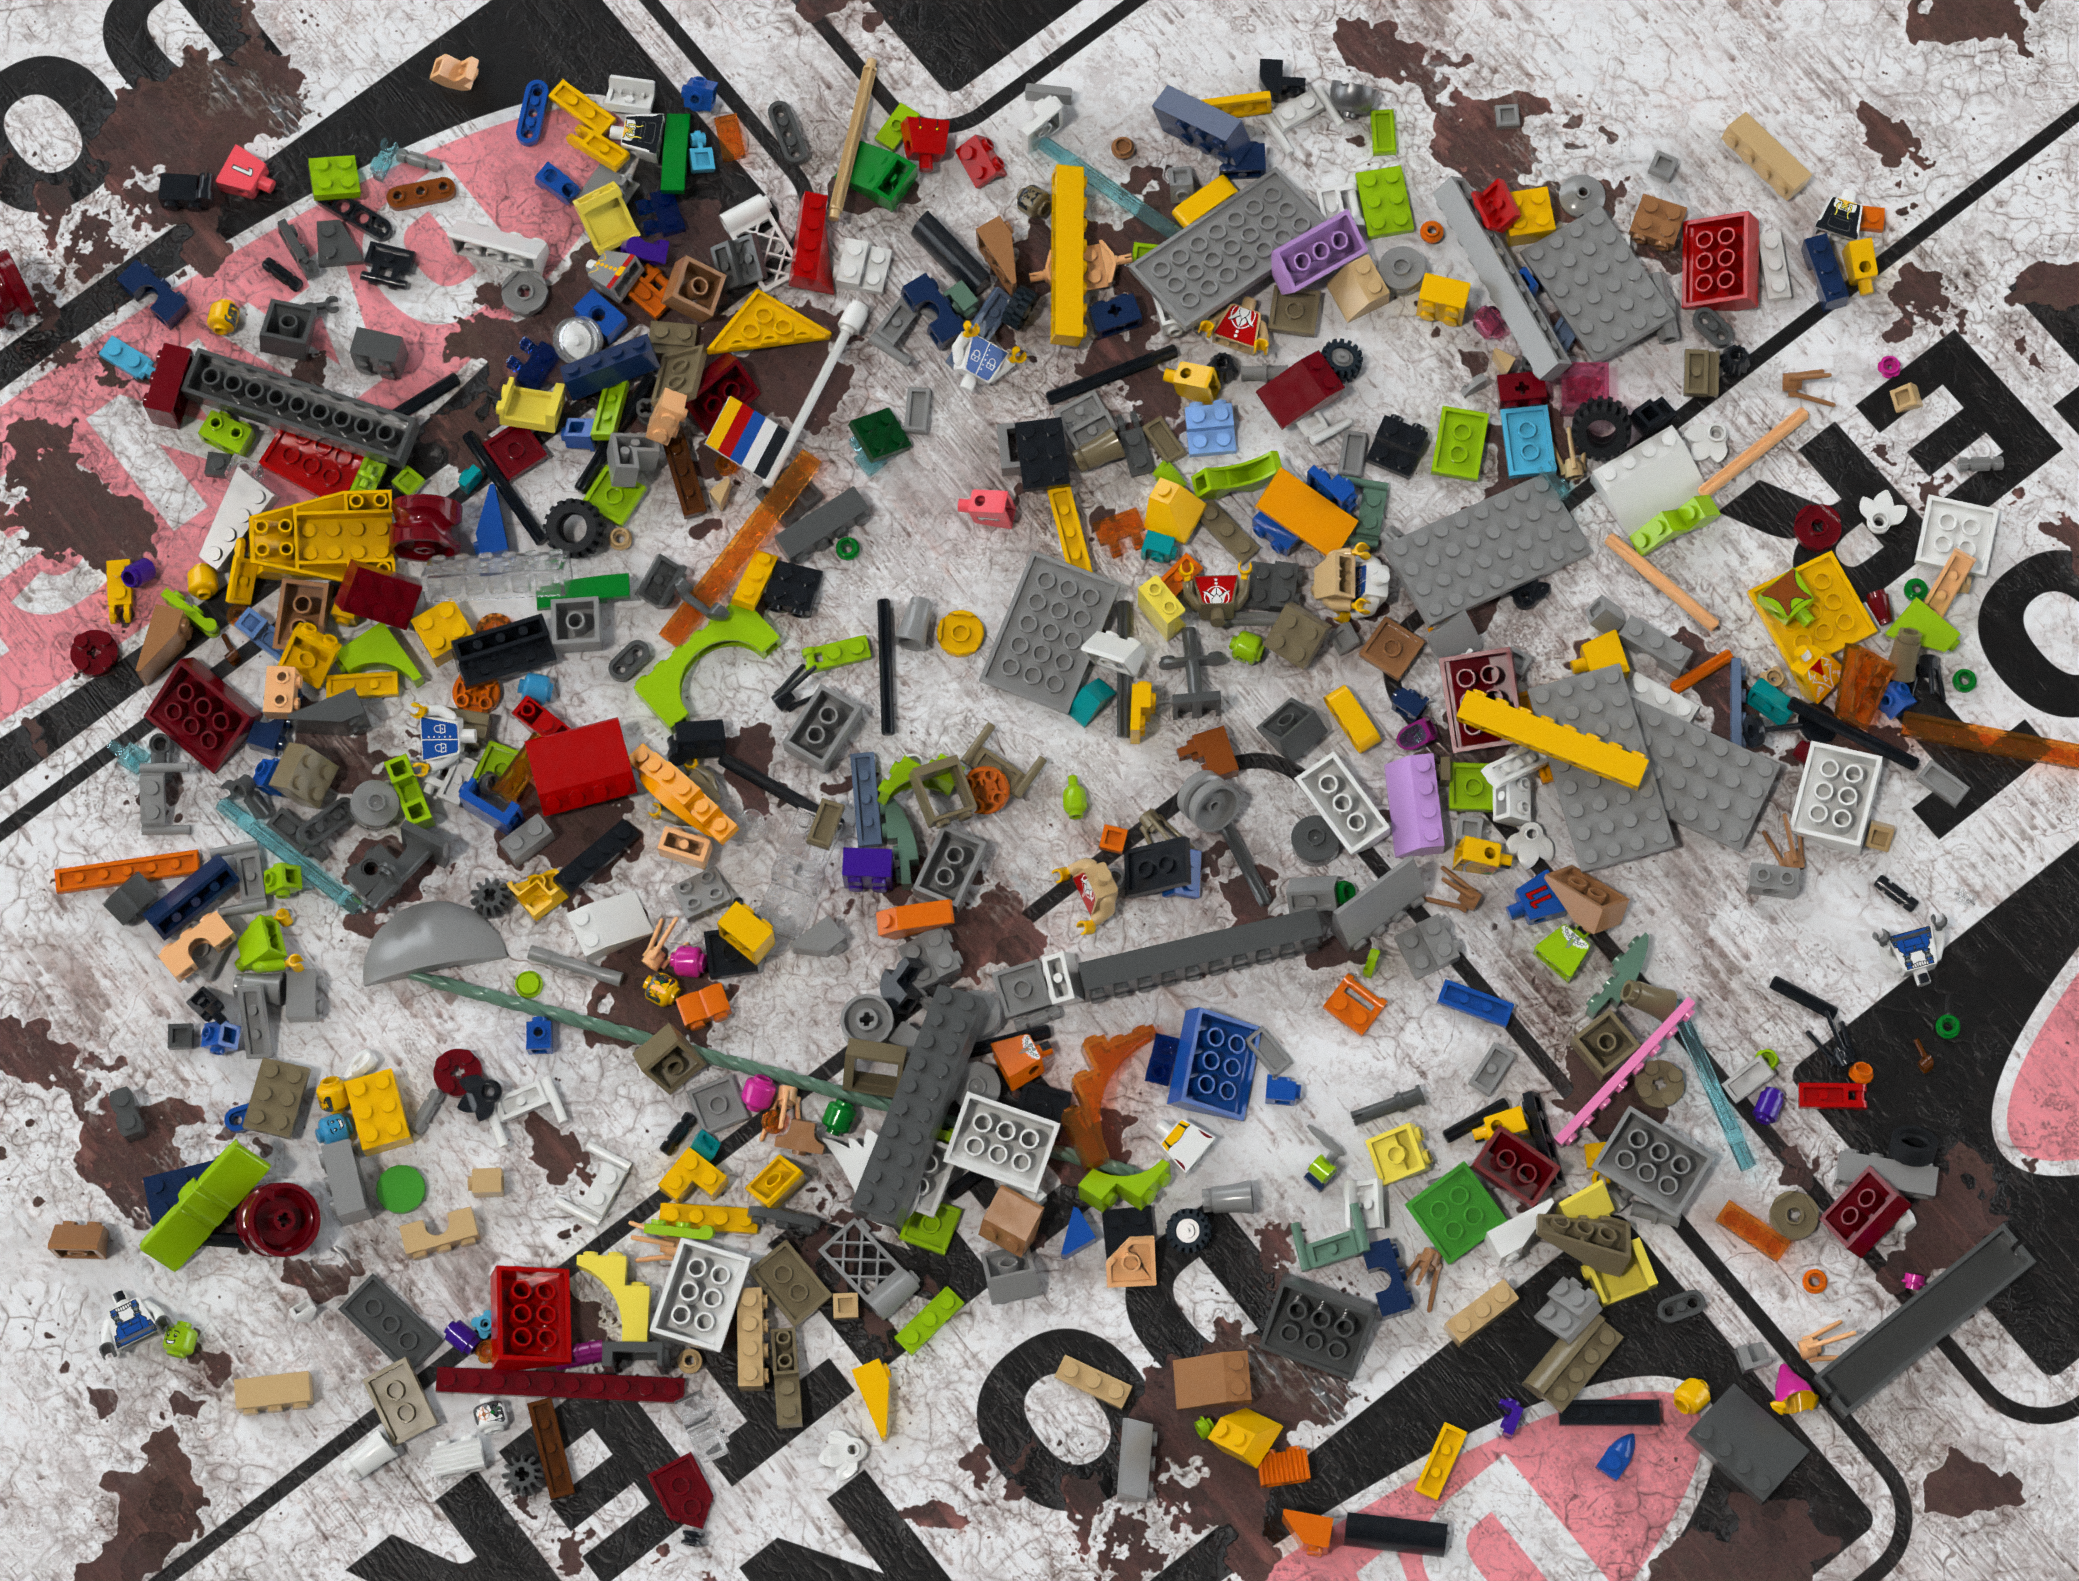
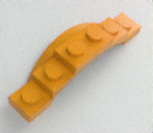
(681, 795)

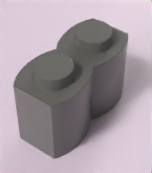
(131, 898)
(128, 1119)

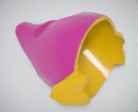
(1792, 1393)

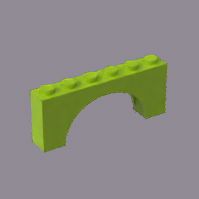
(663, 686)

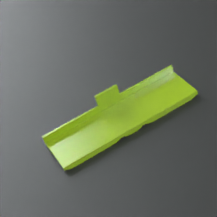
(204, 1205)

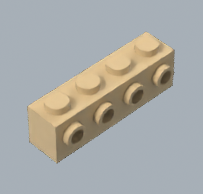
(1766, 156)
(750, 1339)

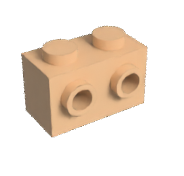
(666, 417)
(281, 691)
(685, 847)

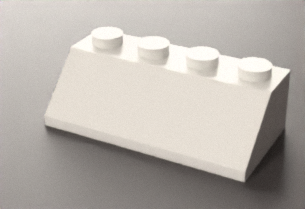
(498, 247)
(1343, 804)

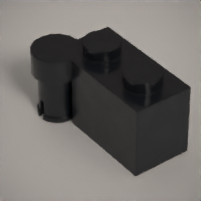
(186, 191)
(696, 740)

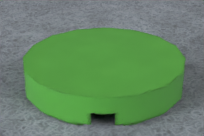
(400, 1189)

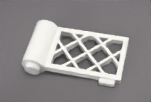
(751, 215)

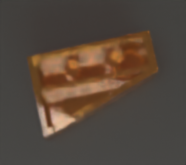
(1861, 685)

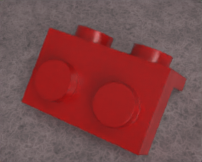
(980, 160)
(1496, 206)

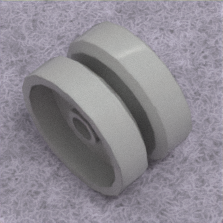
(1208, 801)
(867, 1009)

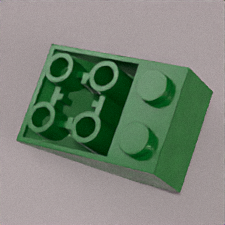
(881, 175)

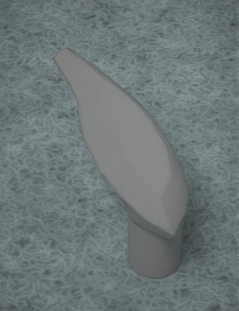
(1335, 1149)

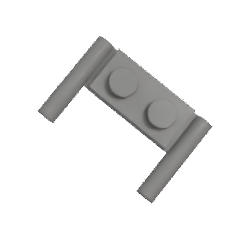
(894, 327)
(154, 798)
(251, 877)

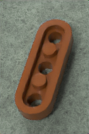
(431, 195)

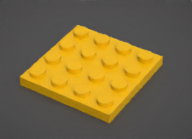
(1836, 610)

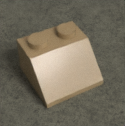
(1358, 289)

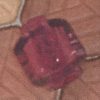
(1489, 323)

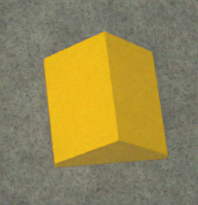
(776, 1183)

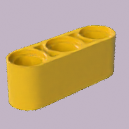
(1204, 200)
(1352, 719)

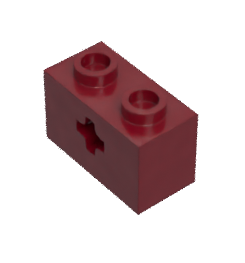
(1509, 396)

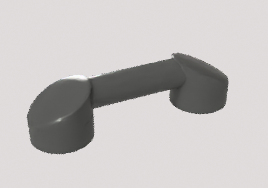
(716, 612)

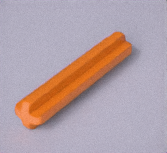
(1701, 671)

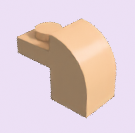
(455, 73)

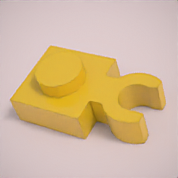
(1591, 1153)

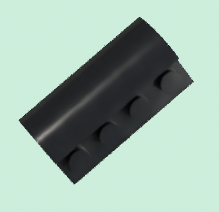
(503, 651)

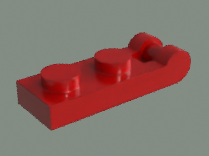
(1831, 1096)

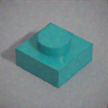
(469, 479)
(705, 1145)

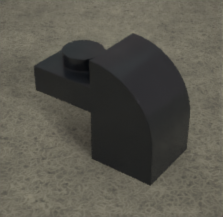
(1271, 80)
(1652, 416)
(897, 986)

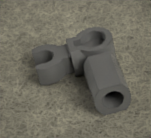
(253, 799)

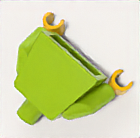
(263, 946)

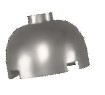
(1352, 98)

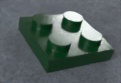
(880, 435)

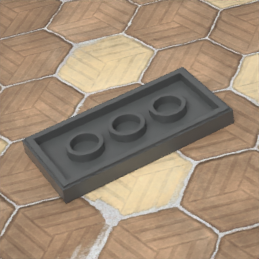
(390, 1323)

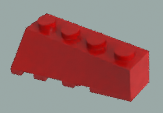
(811, 255)

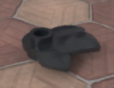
(1533, 590)
(476, 1098)

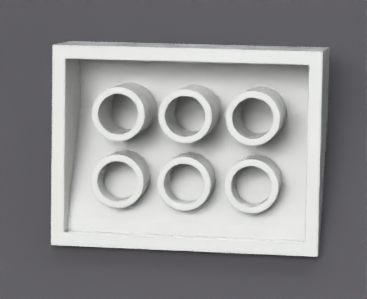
(1648, 480)
(1836, 796)
(1001, 1142)
(700, 1296)

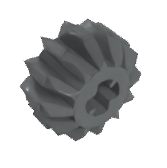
(494, 889)
(515, 1482)

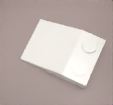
(609, 925)
(935, 1181)
(1511, 1238)

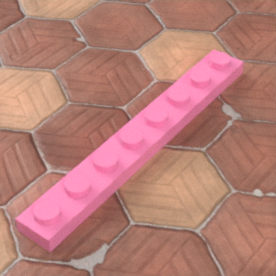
(1618, 1080)

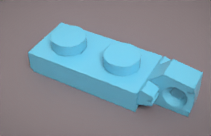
(127, 359)

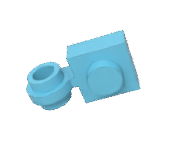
(700, 158)

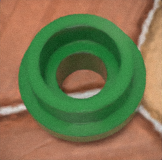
(847, 542)
(1910, 594)
(1969, 676)
(1345, 891)
(1951, 1020)

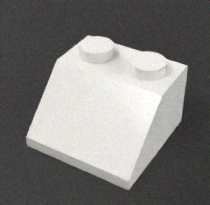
(1114, 652)

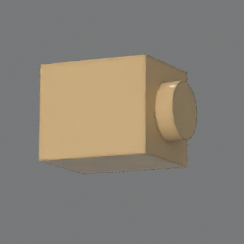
(486, 1182)

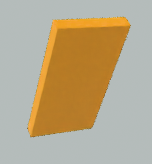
(1305, 513)

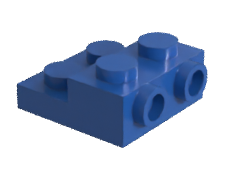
(1338, 490)

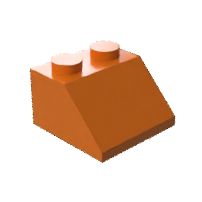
(1309, 1531)

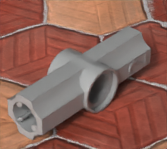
(1668, 333)

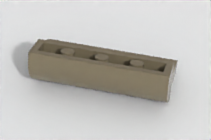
(1570, 1366)

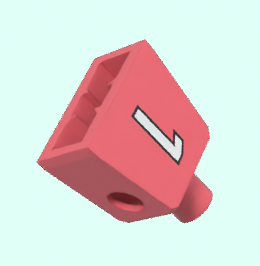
(244, 175)
(989, 508)

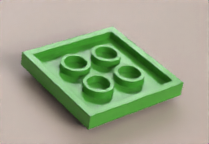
(1455, 1212)

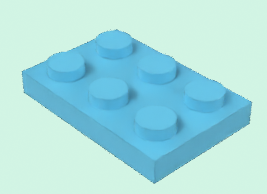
(1527, 440)

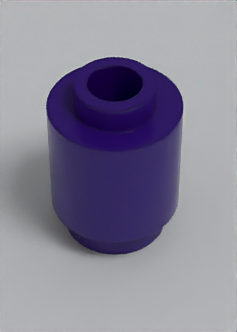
(138, 573)
(1768, 1105)
(462, 1337)

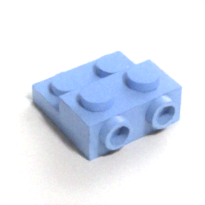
(1210, 429)

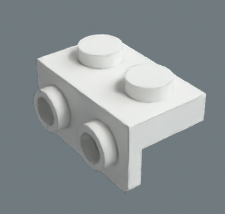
(630, 95)
(1370, 1199)

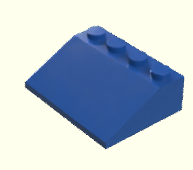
(1213, 1065)

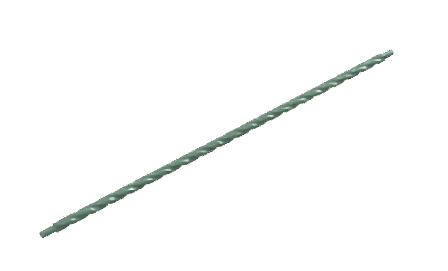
(710, 1056)

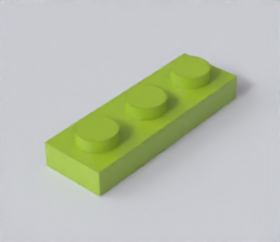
(609, 411)
(929, 1320)

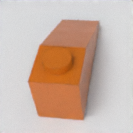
(914, 919)

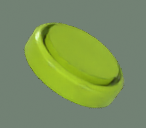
(528, 984)

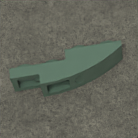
(899, 832)
(1624, 968)

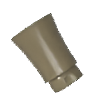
(1098, 451)
(1905, 654)
(1650, 999)

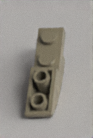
(786, 1378)

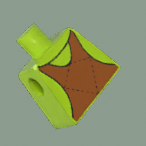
(1788, 599)

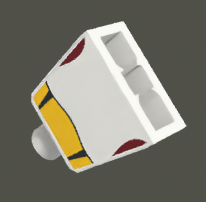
(1183, 1144)

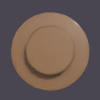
(1122, 148)

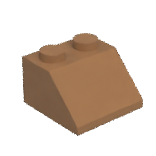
(1011, 1221)
(79, 1241)

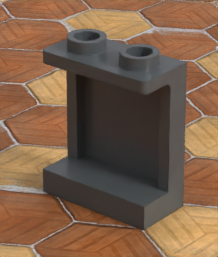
(634, 1351)

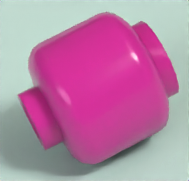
(688, 961)
(758, 1092)

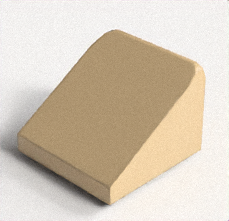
(1503, 361)
(1906, 398)
(720, 493)
(1879, 835)

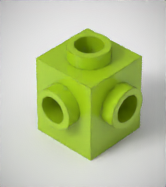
(283, 880)

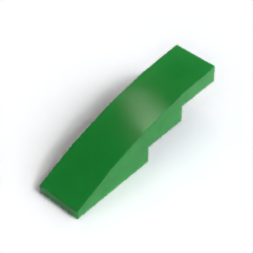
(675, 154)
(604, 586)

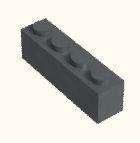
(823, 526)

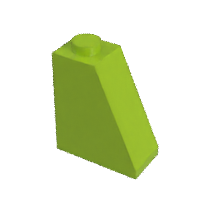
(1936, 632)

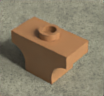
(801, 1138)

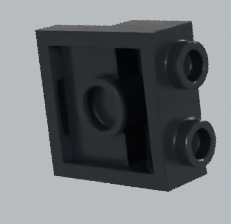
(1397, 446)
(793, 589)

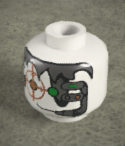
(490, 1416)

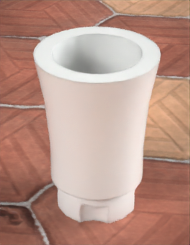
(369, 1456)

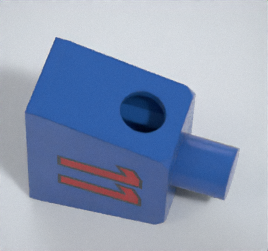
(1536, 902)

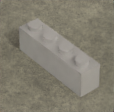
(1908, 1180)

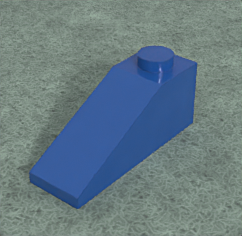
(491, 529)

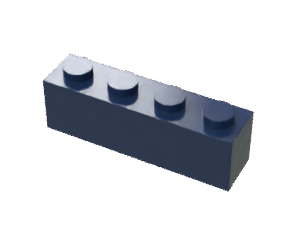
(610, 367)
(191, 897)

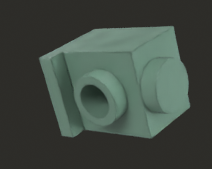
(962, 300)

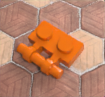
(646, 295)

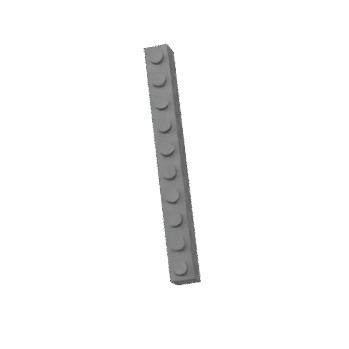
(1502, 281)

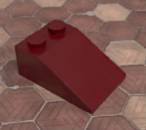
(1301, 390)

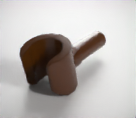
(232, 656)
(1927, 1061)

